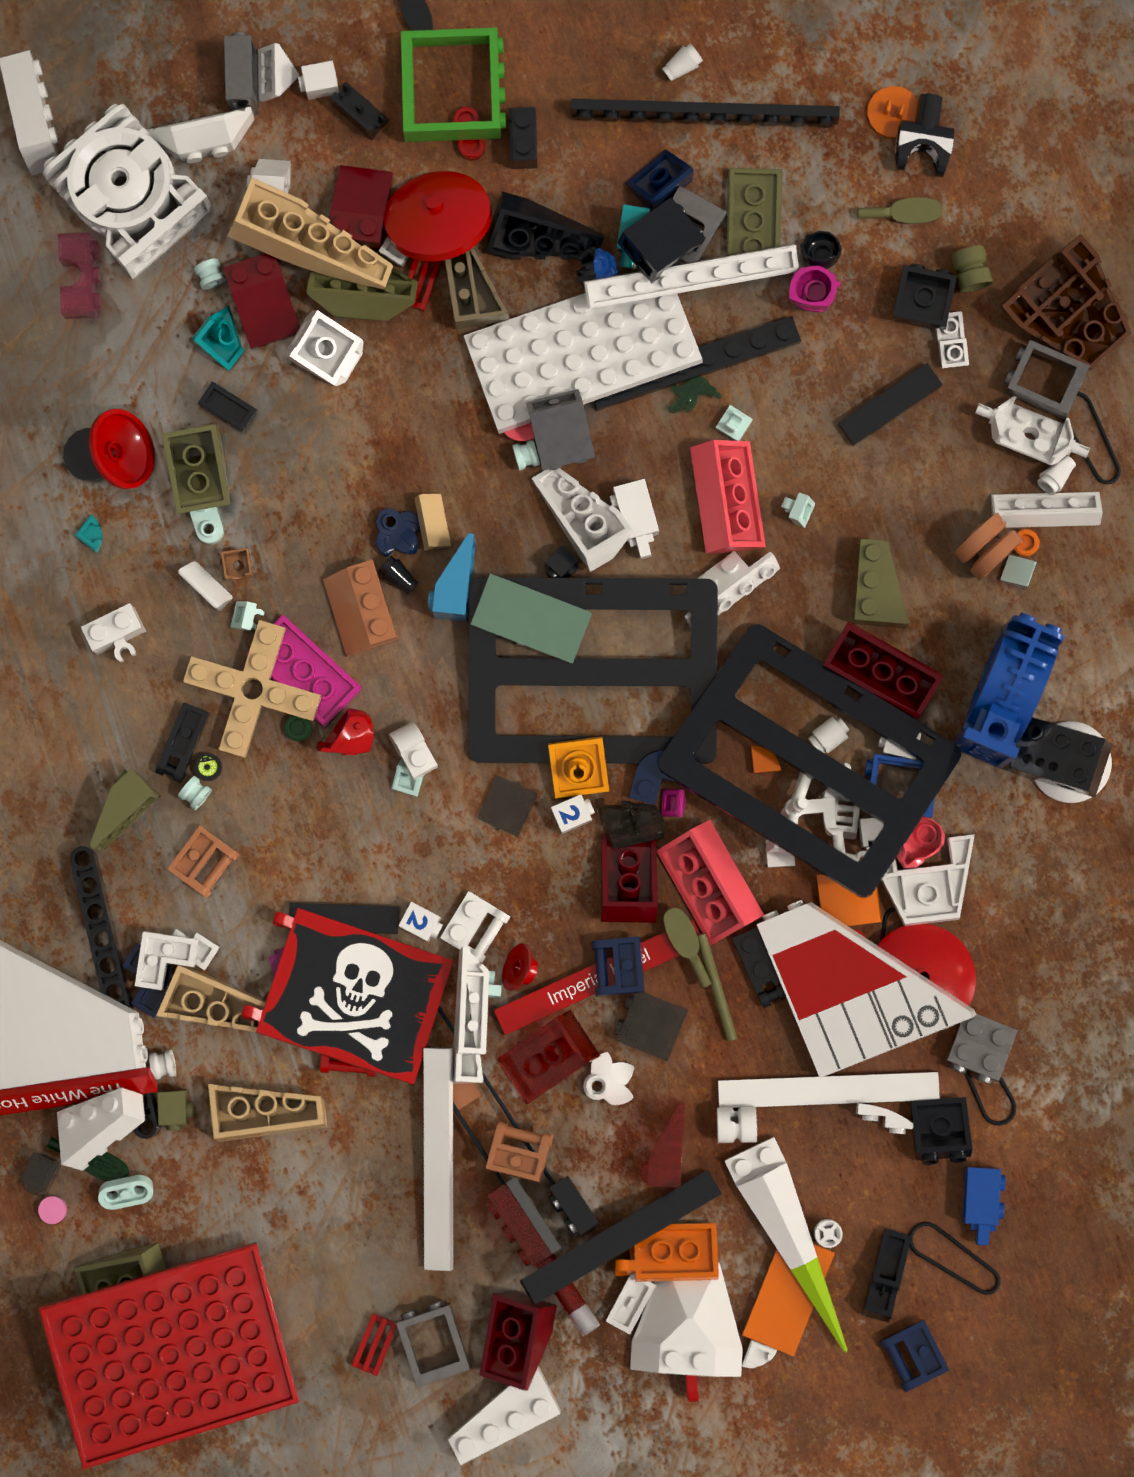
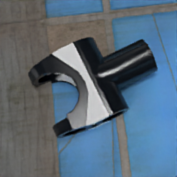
(925, 135)

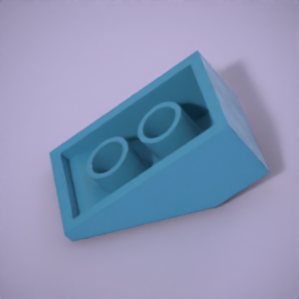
(451, 590)

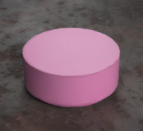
(52, 1209)

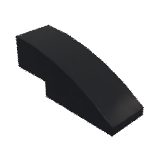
(886, 1275)

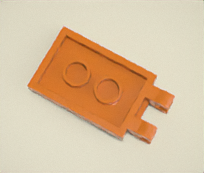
(674, 1254)

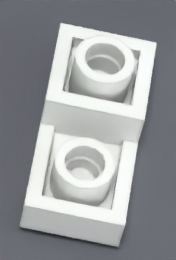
(952, 342)
(891, 1120)

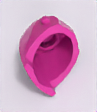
(813, 289)

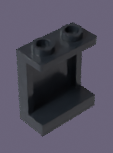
(661, 239)

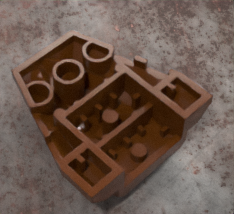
(1070, 305)

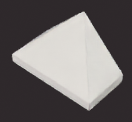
(274, 72)

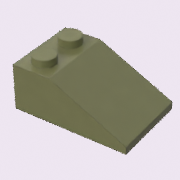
(197, 468)
(124, 805)
(119, 1267)

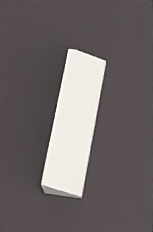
(1048, 509)

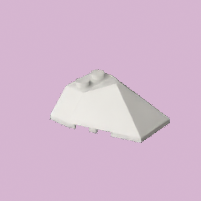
(688, 1331)

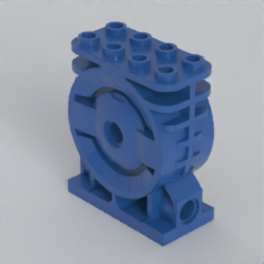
(1009, 690)

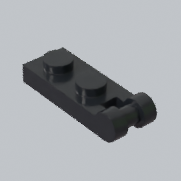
(182, 741)
(758, 966)

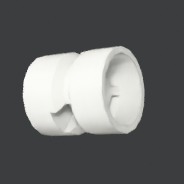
(736, 1124)

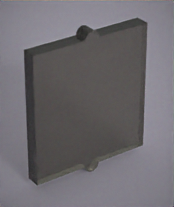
(507, 806)

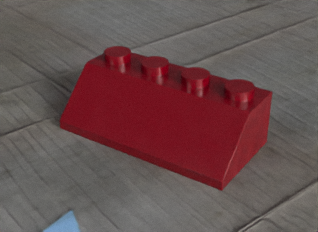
(883, 670)

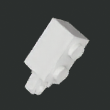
(636, 508)

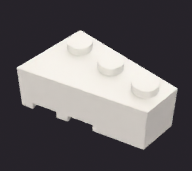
(95, 1124)

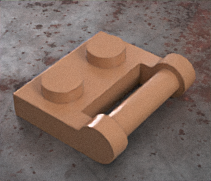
(196, 855)
(518, 1161)

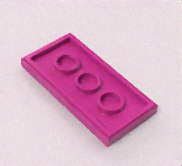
(310, 669)

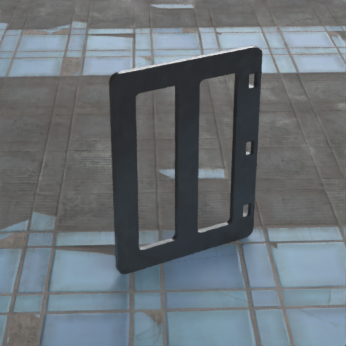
(490, 671)
(897, 814)

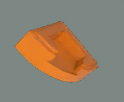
(763, 761)

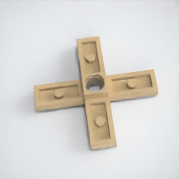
(231, 683)

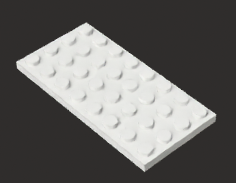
(579, 349)

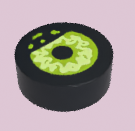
(208, 767)

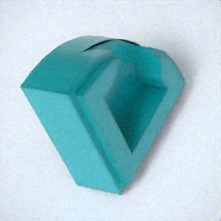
(91, 533)

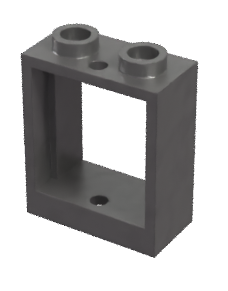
(241, 72)
(1057, 409)
(443, 1371)

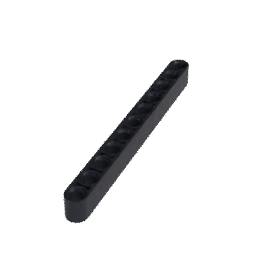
(111, 950)

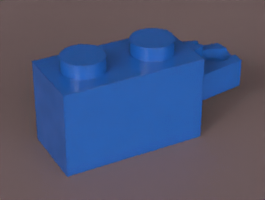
(982, 1200)

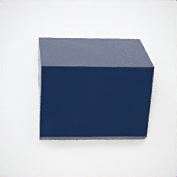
(660, 179)

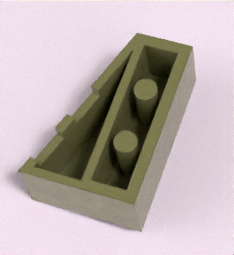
(877, 587)

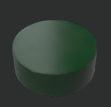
(298, 728)

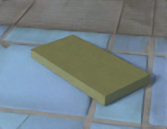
(753, 209)

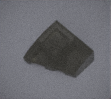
(630, 823)

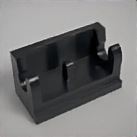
(358, 111)

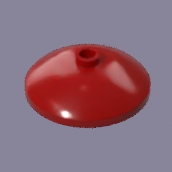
(121, 449)

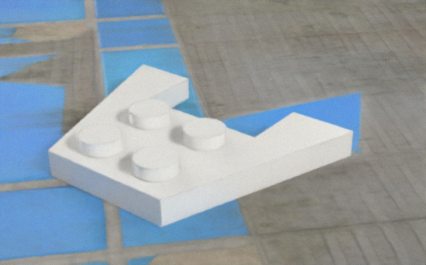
(934, 891)

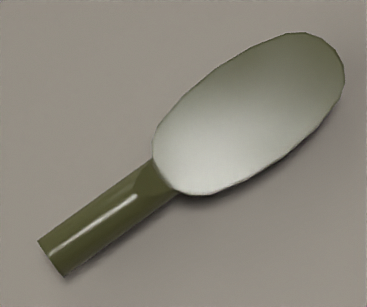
(907, 211)
(685, 941)

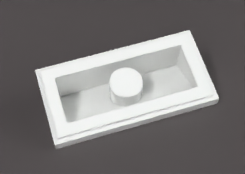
(205, 585)

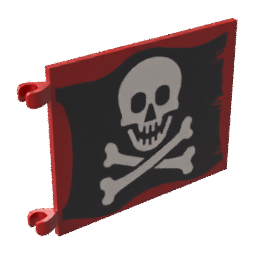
(352, 995)

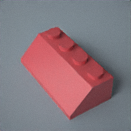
(727, 496)
(709, 882)

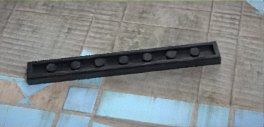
(620, 1237)

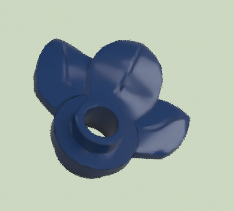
(401, 535)

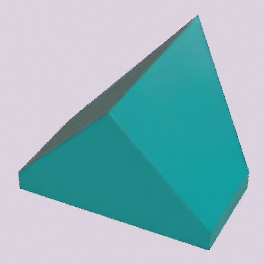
(219, 338)

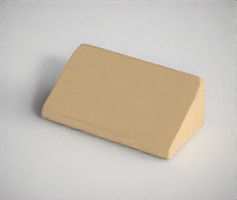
(432, 521)

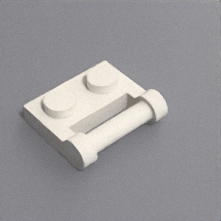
(468, 920)

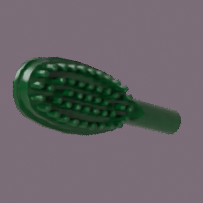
(102, 1167)

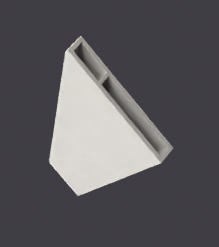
(60, 1026)

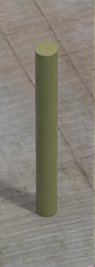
(716, 987)

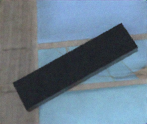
(890, 404)
(368, 918)

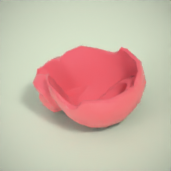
(922, 844)

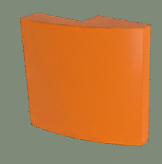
(846, 905)

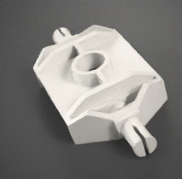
(1052, 438)

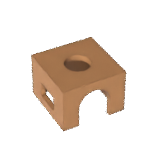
(232, 556)

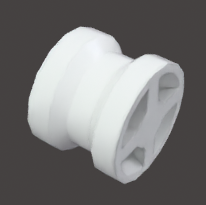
(162, 1064)
(831, 1235)

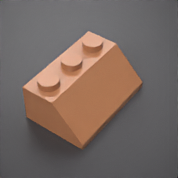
(360, 608)

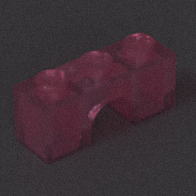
(81, 298)

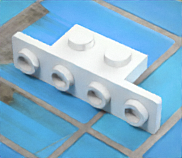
(737, 579)

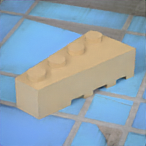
(207, 1000)

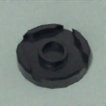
(78, 457)

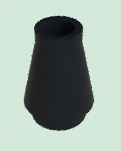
(397, 574)

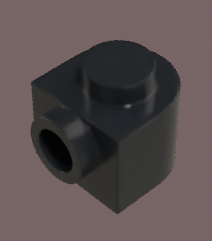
(561, 564)

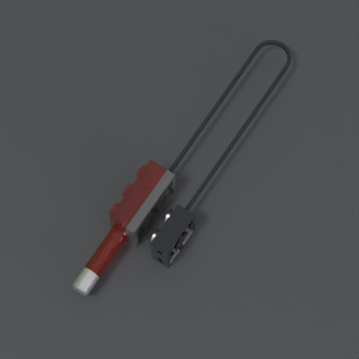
(529, 1229)

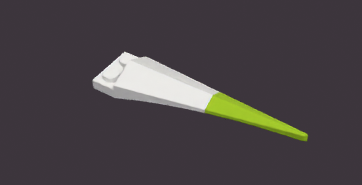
(770, 1192)

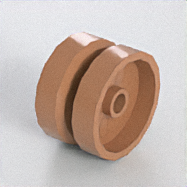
(987, 546)

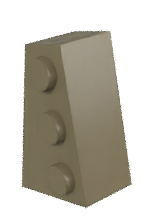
(472, 292)

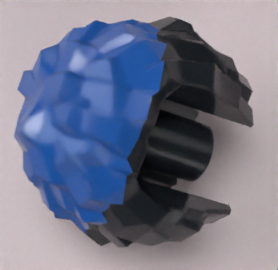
(596, 265)

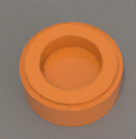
(1029, 544)

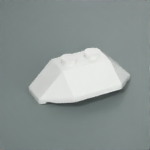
(204, 136)

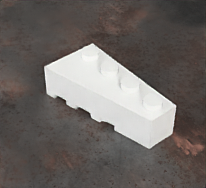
(29, 110)
(504, 1418)

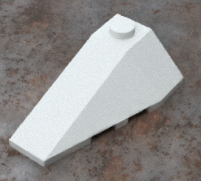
(587, 521)

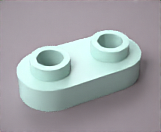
(207, 517)
(126, 1192)

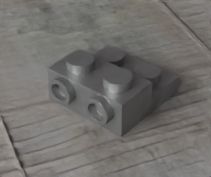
(981, 1048)

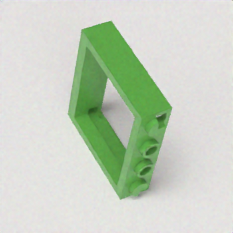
(452, 130)

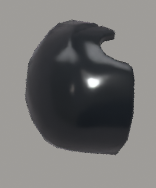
(821, 249)

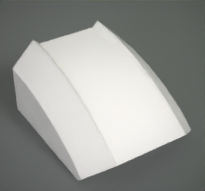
(325, 348)

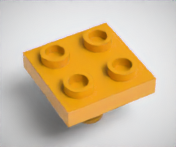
(578, 767)

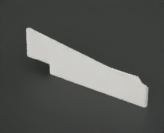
(470, 1019)

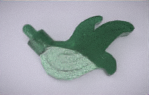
(690, 392)

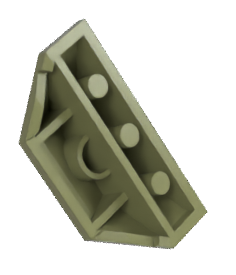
(361, 301)

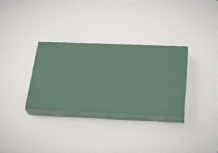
(531, 618)

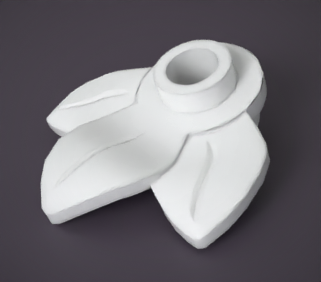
(613, 1080)

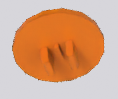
(889, 107)

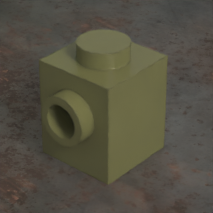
(174, 1109)

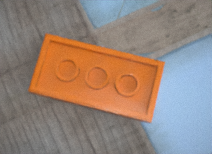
(782, 1305)

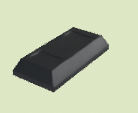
(227, 406)

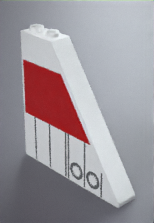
(849, 991)

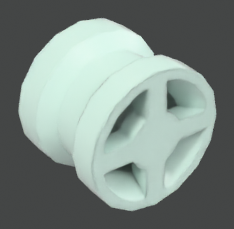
(210, 274)
(526, 454)
(194, 793)

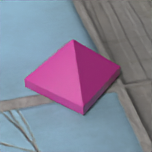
(673, 803)

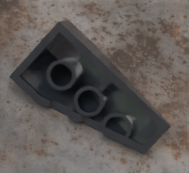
(533, 230)

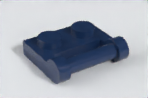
(627, 966)
(922, 1350)

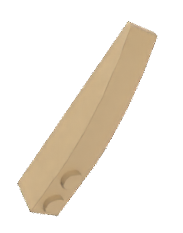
(294, 233)

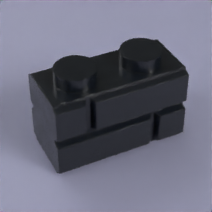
(523, 138)

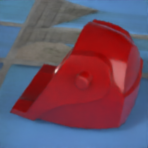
(350, 735)

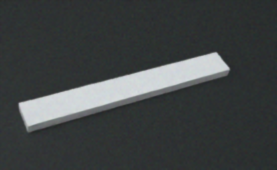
(692, 276)
(828, 1090)
(438, 1159)

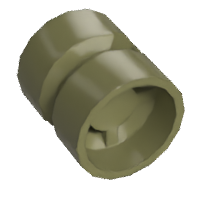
(973, 273)

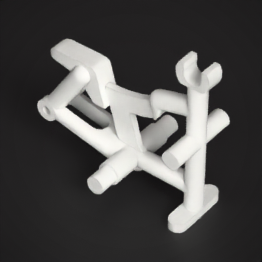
(799, 805)

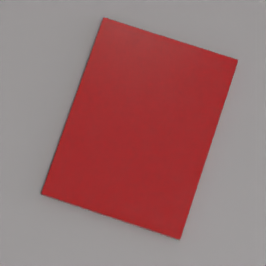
(168, 1355)

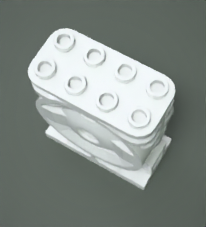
(152, 222)

